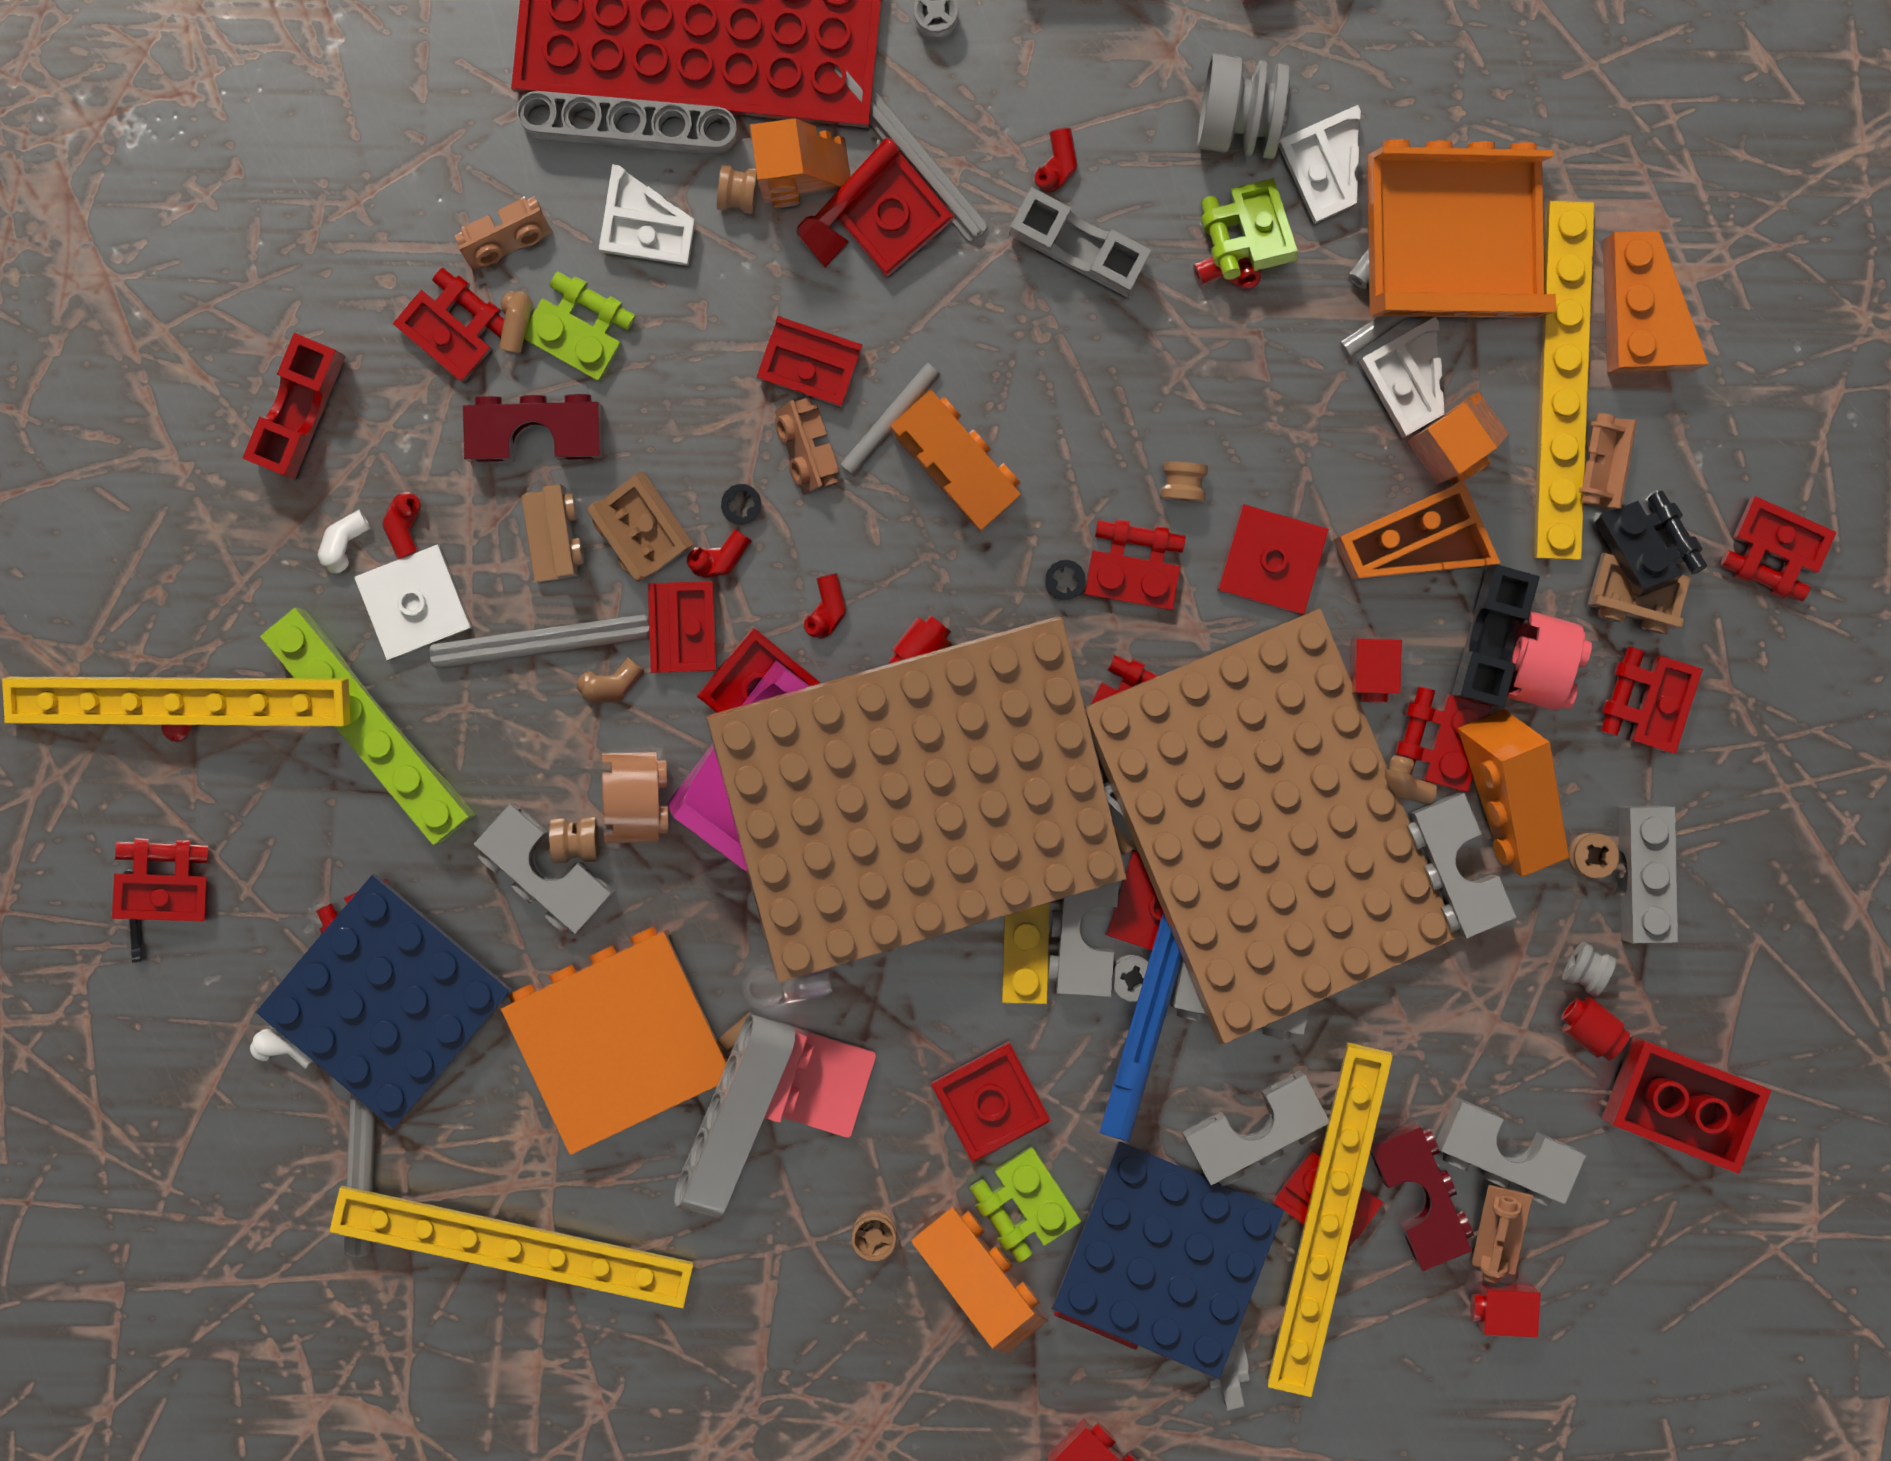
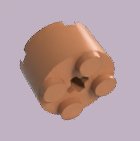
(632, 797)

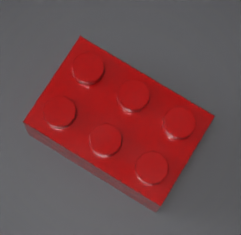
(1686, 1105)

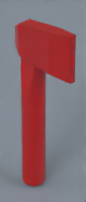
(815, 230)

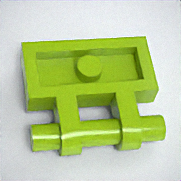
(1262, 223)
(570, 338)
(1036, 1195)

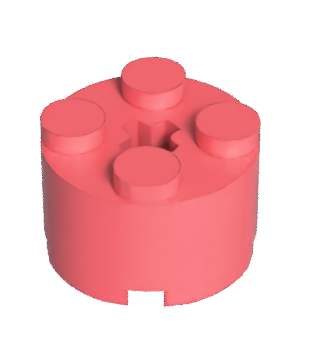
(1548, 661)

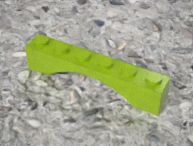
(372, 734)

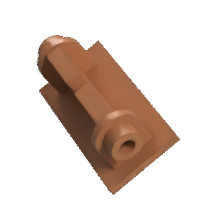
(521, 227)
(1608, 461)
(809, 465)
(1501, 1232)

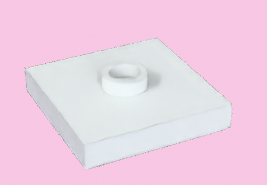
(413, 602)

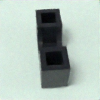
(1488, 652)

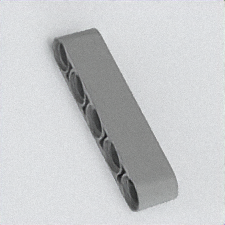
(610, 109)
(734, 1116)

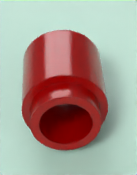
(920, 639)
(1595, 1028)

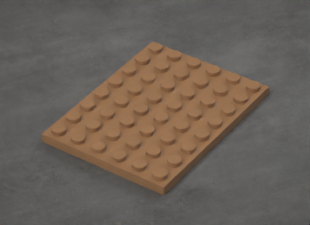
(917, 798)
(1268, 825)

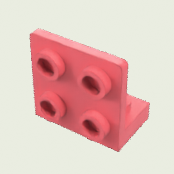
(822, 1083)

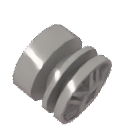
(1244, 106)

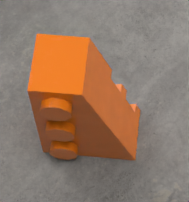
(797, 161)
(1646, 308)
(1459, 441)
(956, 460)
(1420, 538)
(1517, 791)
(980, 1280)

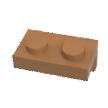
(639, 527)
(550, 533)
(1617, 599)

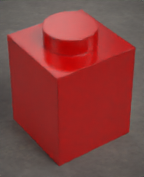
(1375, 668)
(1506, 1309)

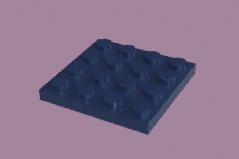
(383, 1000)
(1168, 1260)

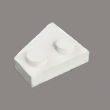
(1325, 163)
(644, 223)
(1408, 377)

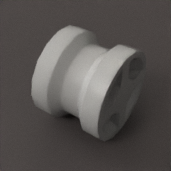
(936, 9)
(1589, 969)
(1126, 976)

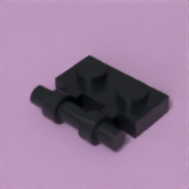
(1639, 548)

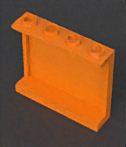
(1457, 230)
(615, 1039)

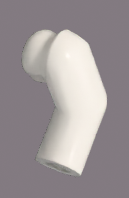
(336, 539)
(272, 1043)

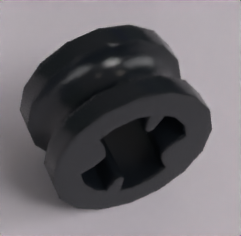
(730, 495)
(1078, 576)

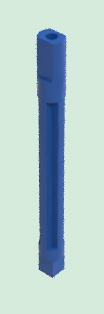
(1142, 1036)

